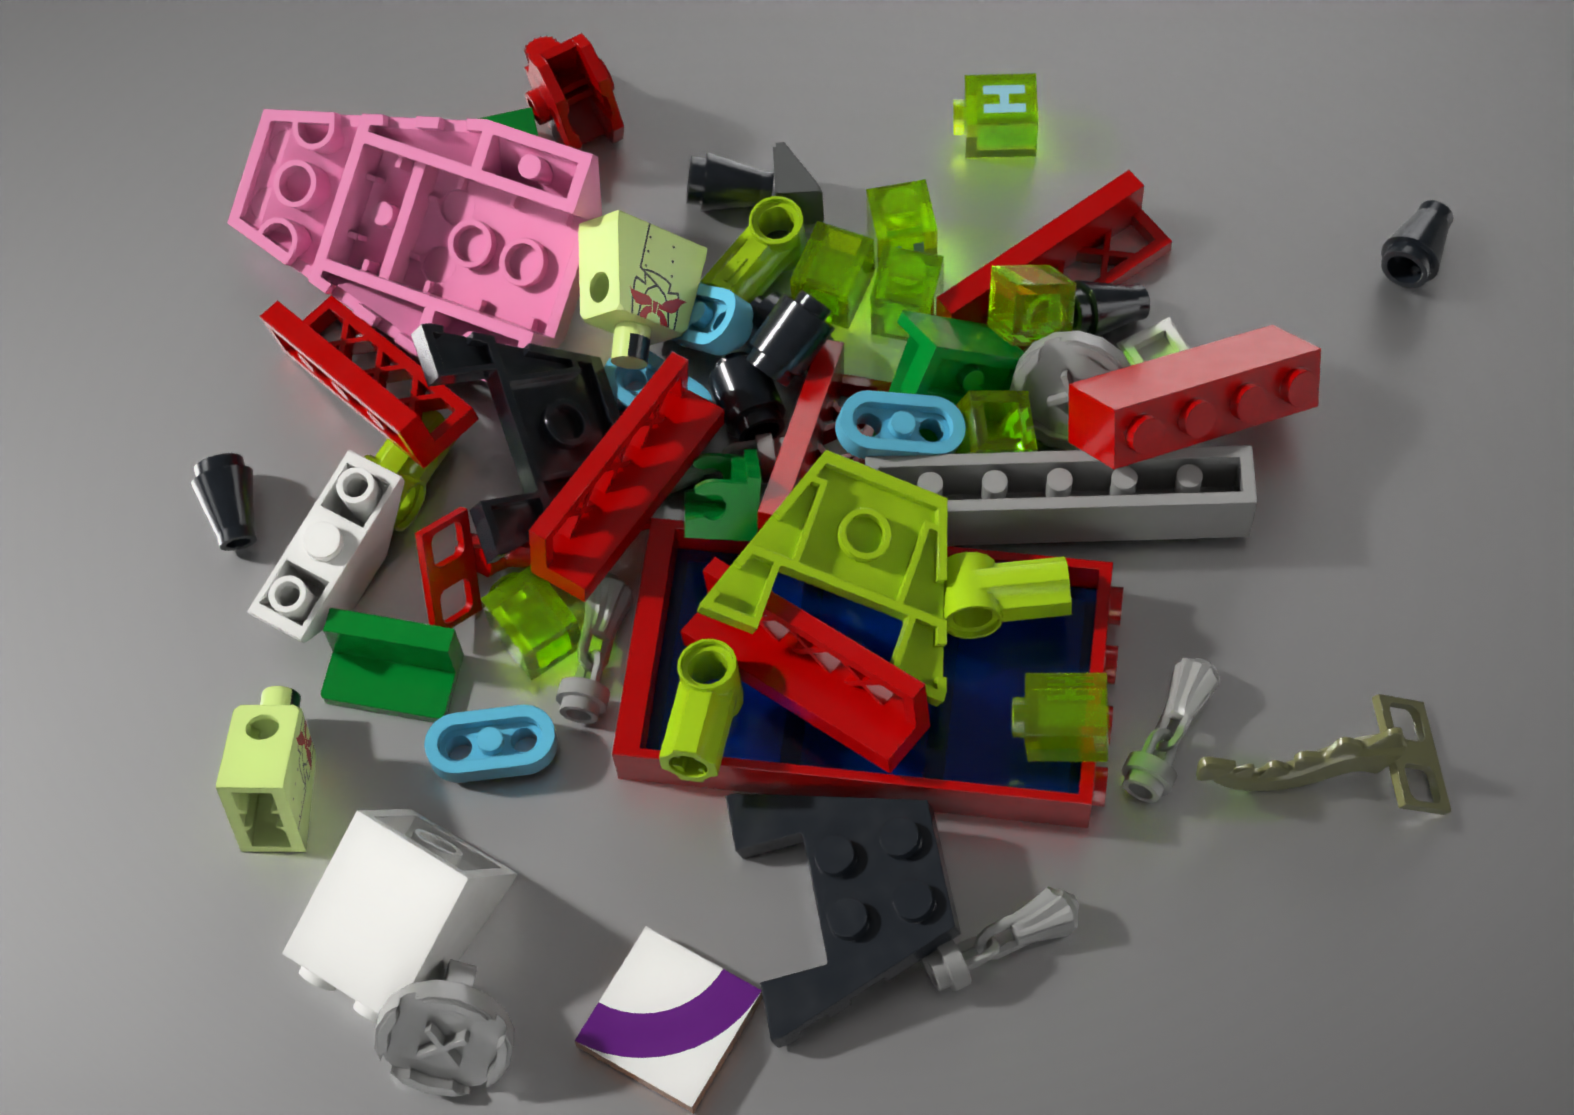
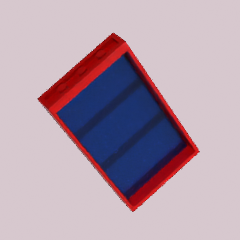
(959, 764)

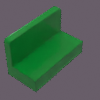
(956, 357)
(390, 665)

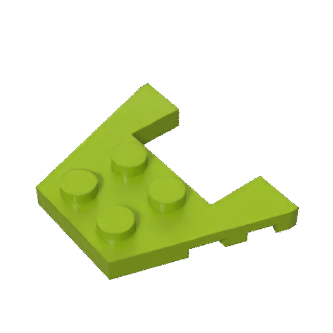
(859, 540)

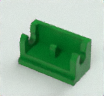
(727, 505)

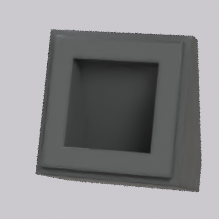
(797, 184)

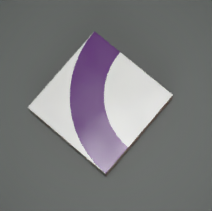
(669, 1019)

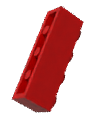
(1193, 396)

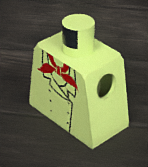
(636, 283)
(268, 773)

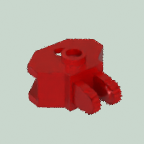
(572, 91)

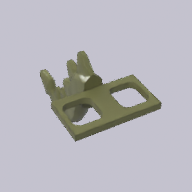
(1349, 755)

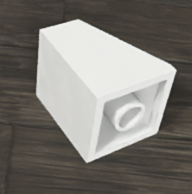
(394, 907)

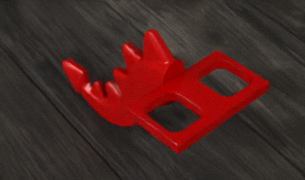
(461, 565)

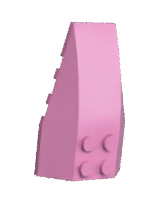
(424, 220)

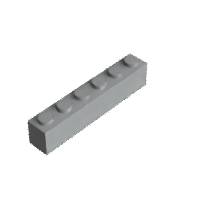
(1082, 499)

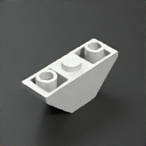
(332, 550)

